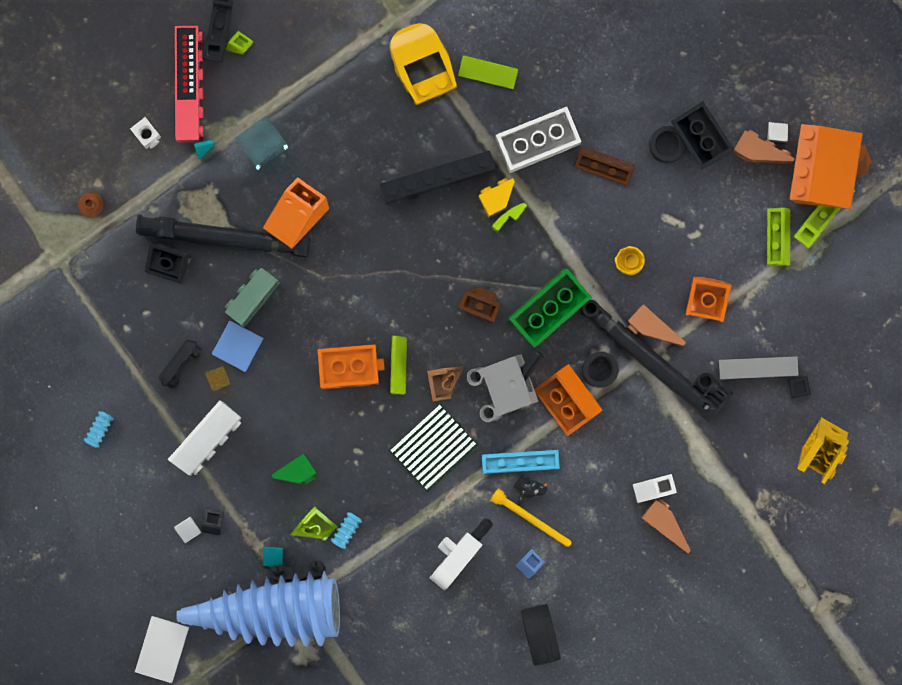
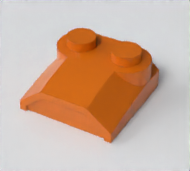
(708, 298)

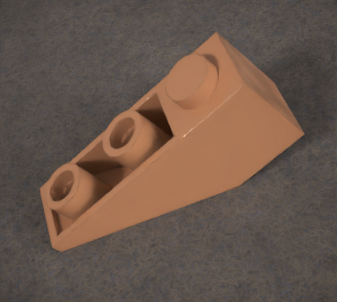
(756, 150)

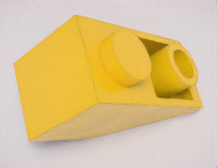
(496, 199)

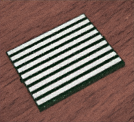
(433, 447)

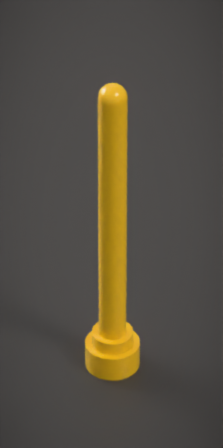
(500, 498)

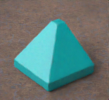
(203, 148)

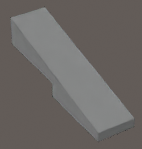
(758, 368)

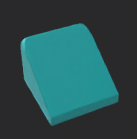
(272, 556)

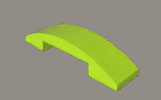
(815, 225)

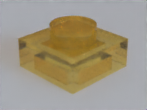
(218, 378)

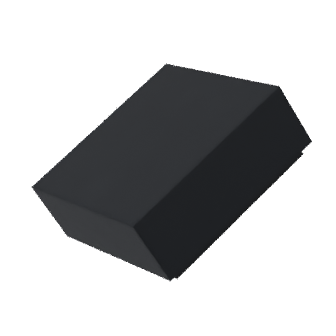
(799, 387)

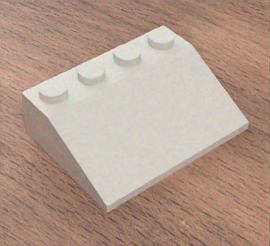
(205, 438)

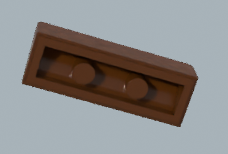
(604, 165)

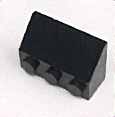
(702, 135)

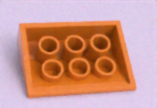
(825, 167)

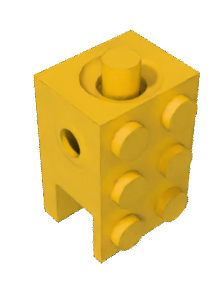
(827, 446)

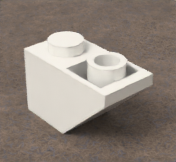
(654, 488)

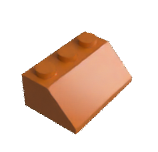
(568, 400)

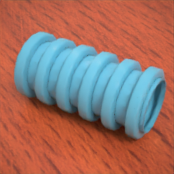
(98, 429)
(346, 530)

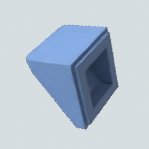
(530, 564)

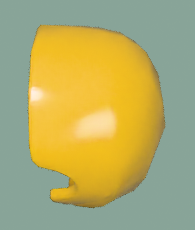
(630, 260)

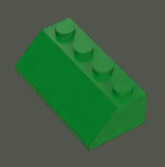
(549, 307)

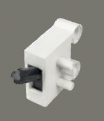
(459, 554)

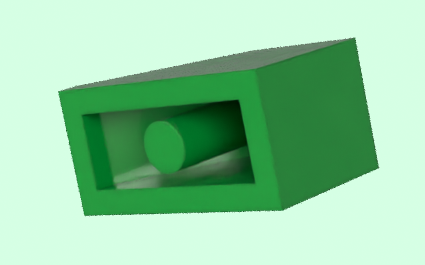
(297, 471)

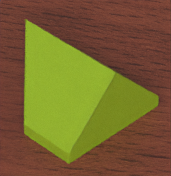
(315, 526)

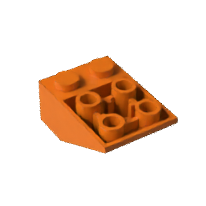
(296, 213)

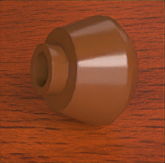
(96, 202)

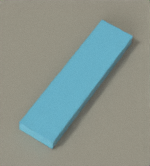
(520, 461)

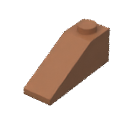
(650, 326)
(664, 522)

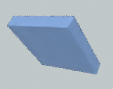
(237, 346)

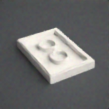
(162, 649)

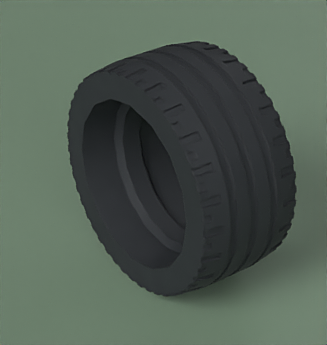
(540, 634)

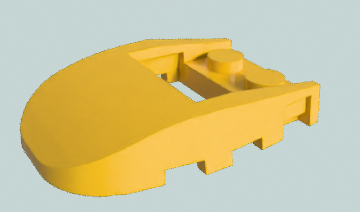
(412, 45)

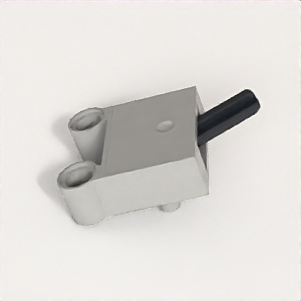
(508, 384)

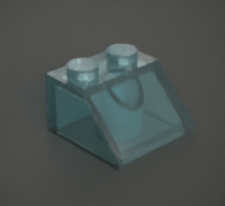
(261, 142)

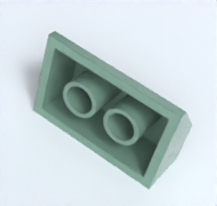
(251, 296)

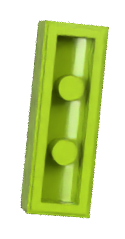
(488, 72)
(778, 237)
(398, 365)

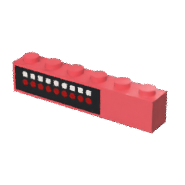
(188, 84)

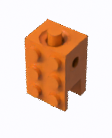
(349, 366)

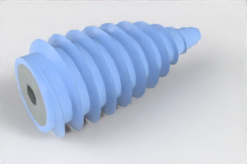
(274, 611)

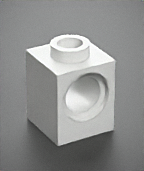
(142, 126)

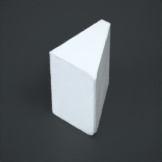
(777, 132)
(187, 529)

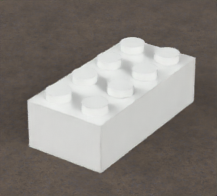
(538, 139)

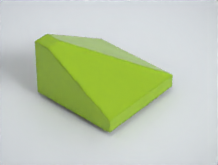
(239, 43)

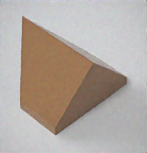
(443, 382)

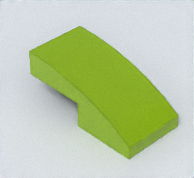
(514, 213)

